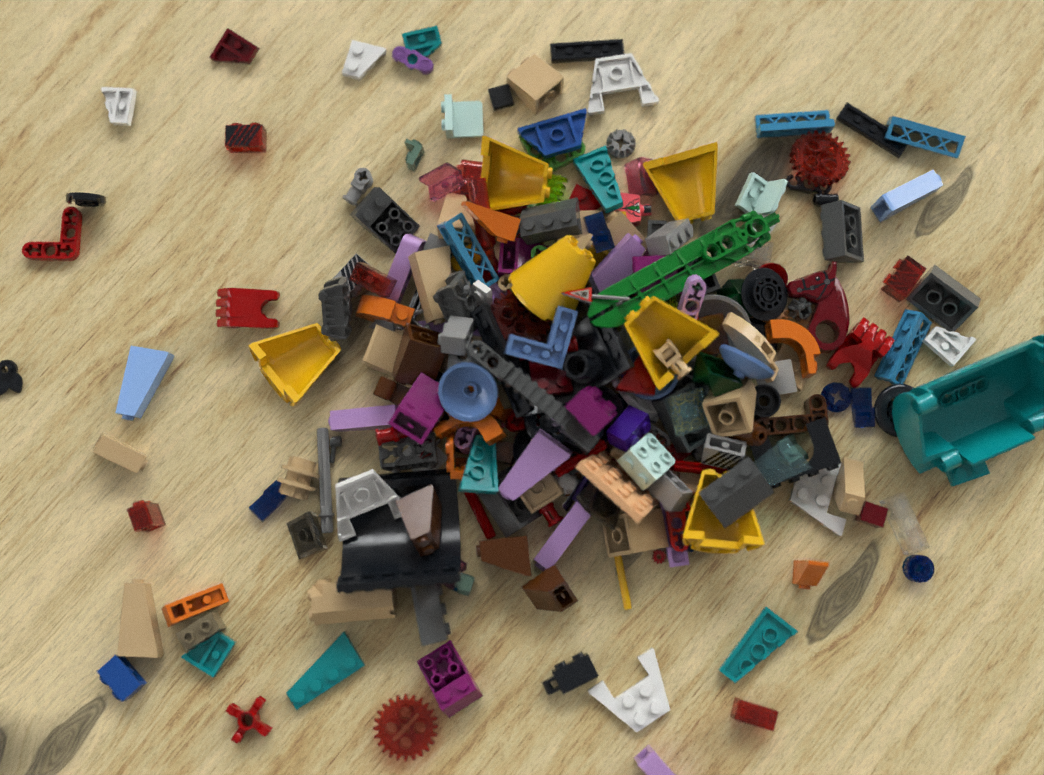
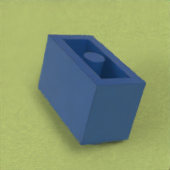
(121, 677)

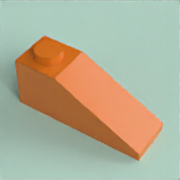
(494, 222)
(808, 572)
(194, 605)

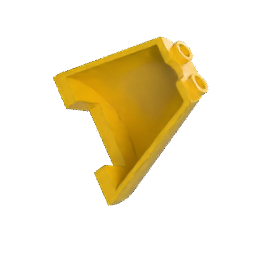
(513, 176)
(687, 182)
(550, 273)
(658, 322)
(294, 360)
(707, 533)

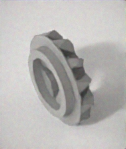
(613, 147)

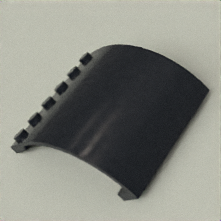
(603, 341)
(382, 549)

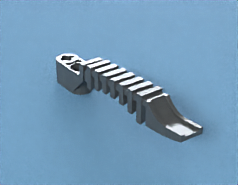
(530, 390)

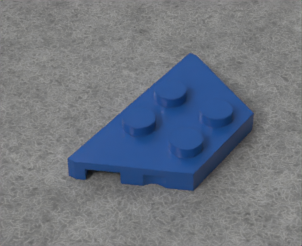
(556, 134)

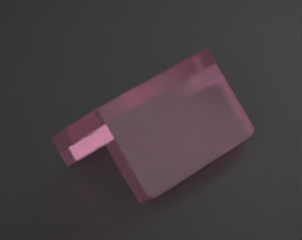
(638, 179)
(442, 181)

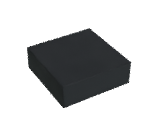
(501, 97)

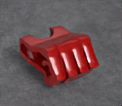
(244, 308)
(861, 349)

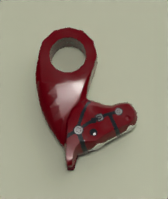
(830, 303)

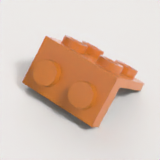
(454, 465)

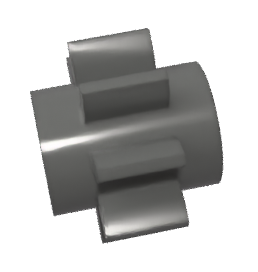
(799, 309)

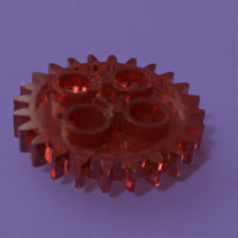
(819, 158)
(508, 305)
(418, 739)

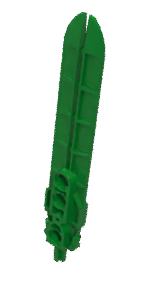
(728, 234)

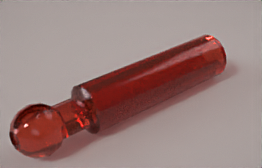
(479, 195)

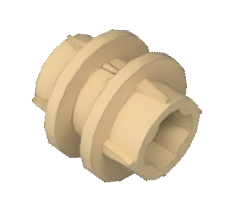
(296, 486)

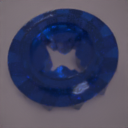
(839, 405)

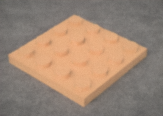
(617, 485)

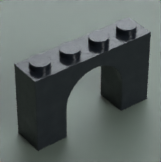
(824, 454)

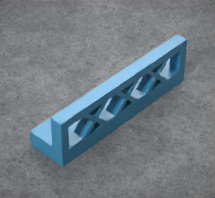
(791, 127)
(928, 131)
(461, 253)
(904, 335)

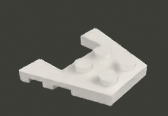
(618, 75)
(360, 496)
(814, 496)
(642, 701)

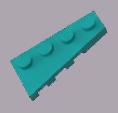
(600, 178)
(756, 644)
(332, 667)

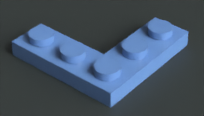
(556, 348)

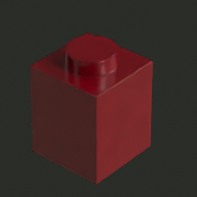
(872, 515)

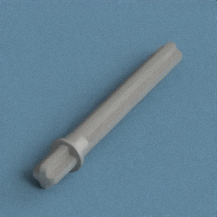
(324, 481)

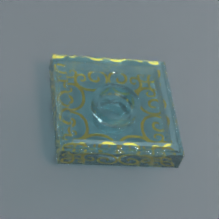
(688, 411)

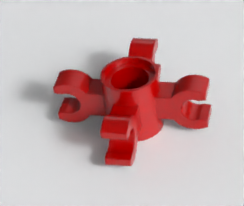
(262, 728)

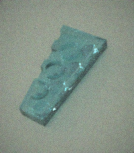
(781, 462)

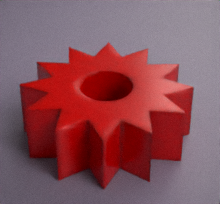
(655, 556)

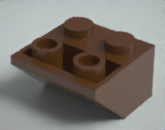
(550, 591)

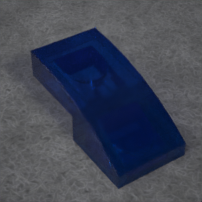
(601, 234)
(862, 408)
(268, 502)

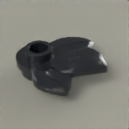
(11, 378)

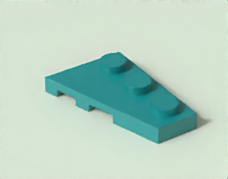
(481, 469)

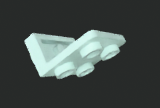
(462, 118)
(760, 195)
(646, 461)

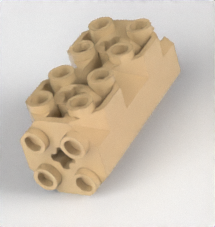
(335, 607)

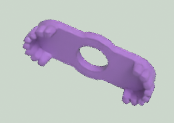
(423, 64)

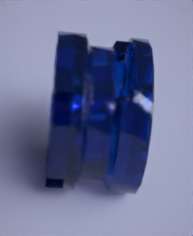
(918, 568)

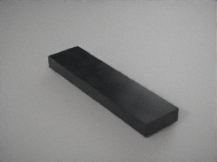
(585, 50)
(870, 129)

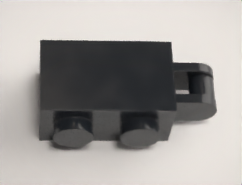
(571, 674)

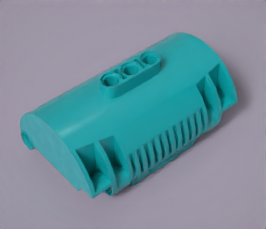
(974, 409)

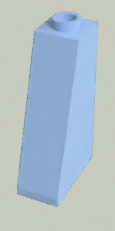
(906, 195)
(141, 379)

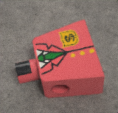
(633, 209)

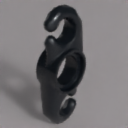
(801, 188)

